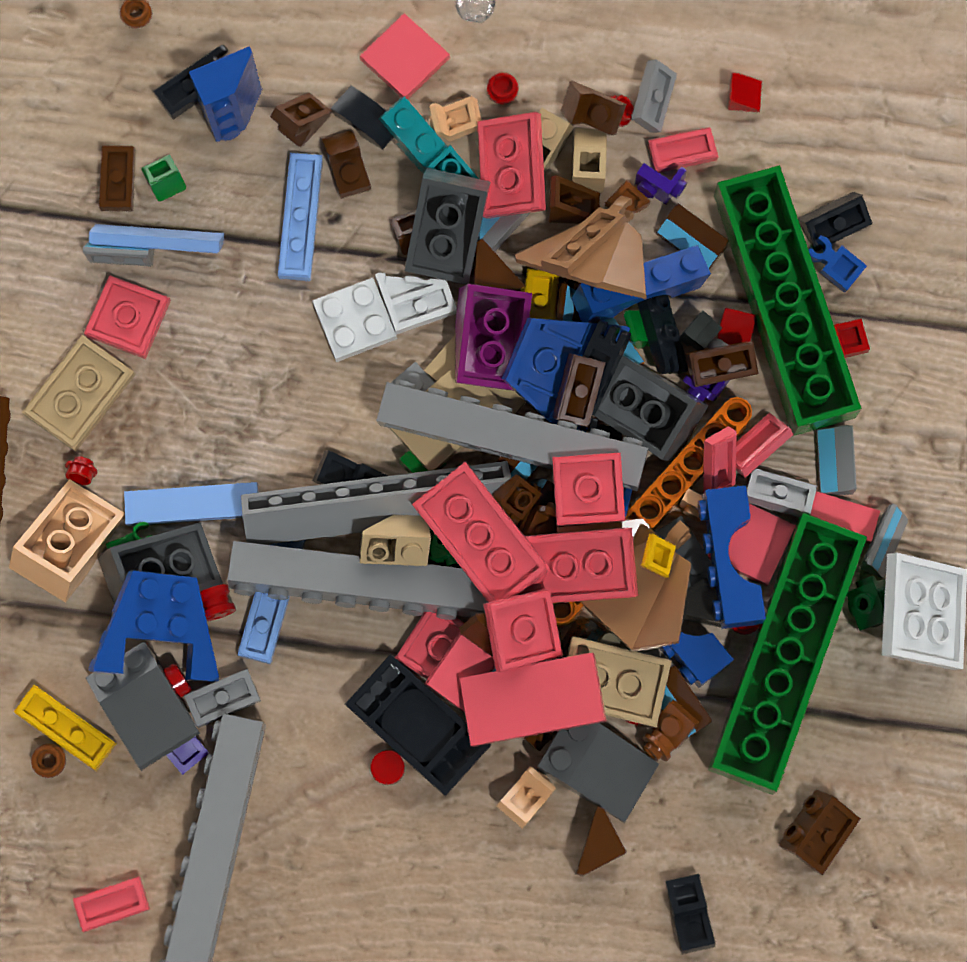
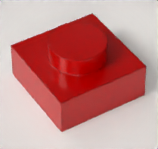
(852, 338)

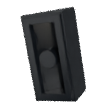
(836, 219)

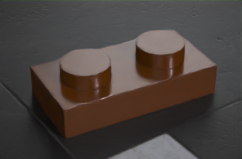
(117, 178)

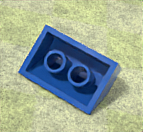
(228, 92)

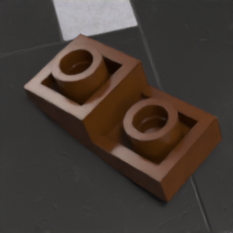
(516, 497)

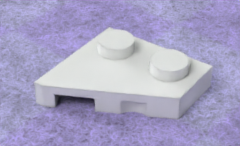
(415, 301)

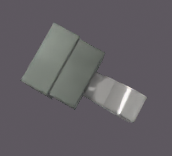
(702, 333)

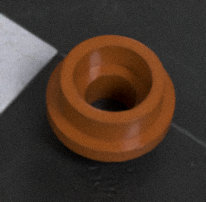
(129, 7)
(657, 746)
(39, 755)

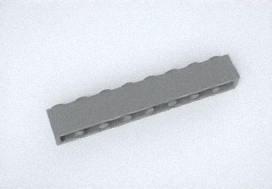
(500, 431)
(347, 505)
(348, 582)
(214, 840)

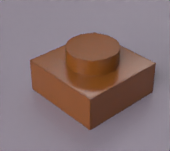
(676, 723)

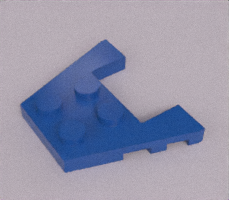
(541, 357)
(158, 610)

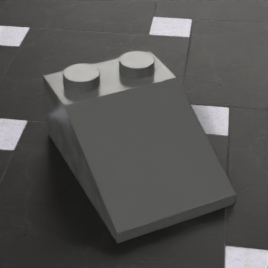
(447, 225)
(650, 409)
(172, 553)
(143, 707)
(599, 768)

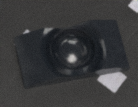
(416, 724)

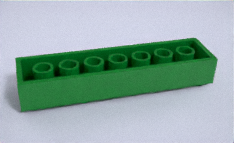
(786, 301)
(787, 654)

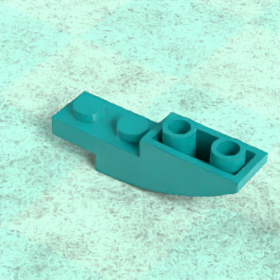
(421, 142)

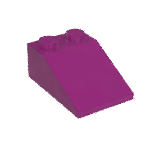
(487, 333)

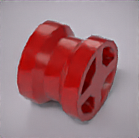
(216, 602)

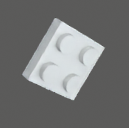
(354, 319)

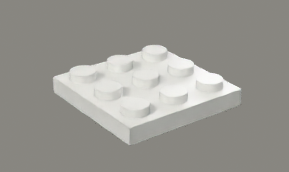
(924, 611)

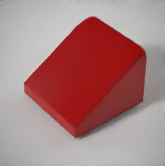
(744, 93)
(736, 326)

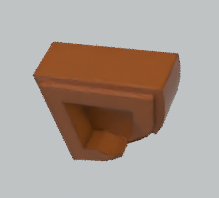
(639, 200)

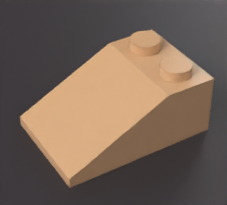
(65, 540)

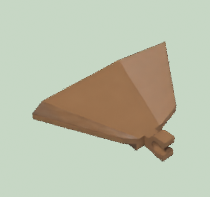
(596, 252)
(658, 610)

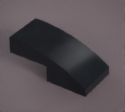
(364, 115)
(337, 469)
(690, 914)

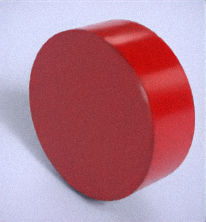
(177, 680)
(387, 767)

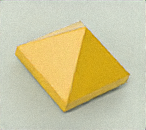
(658, 555)

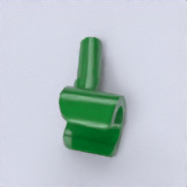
(129, 537)

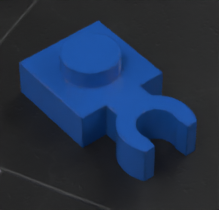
(840, 266)

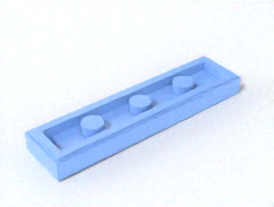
(300, 217)
(156, 238)
(186, 503)
(264, 622)

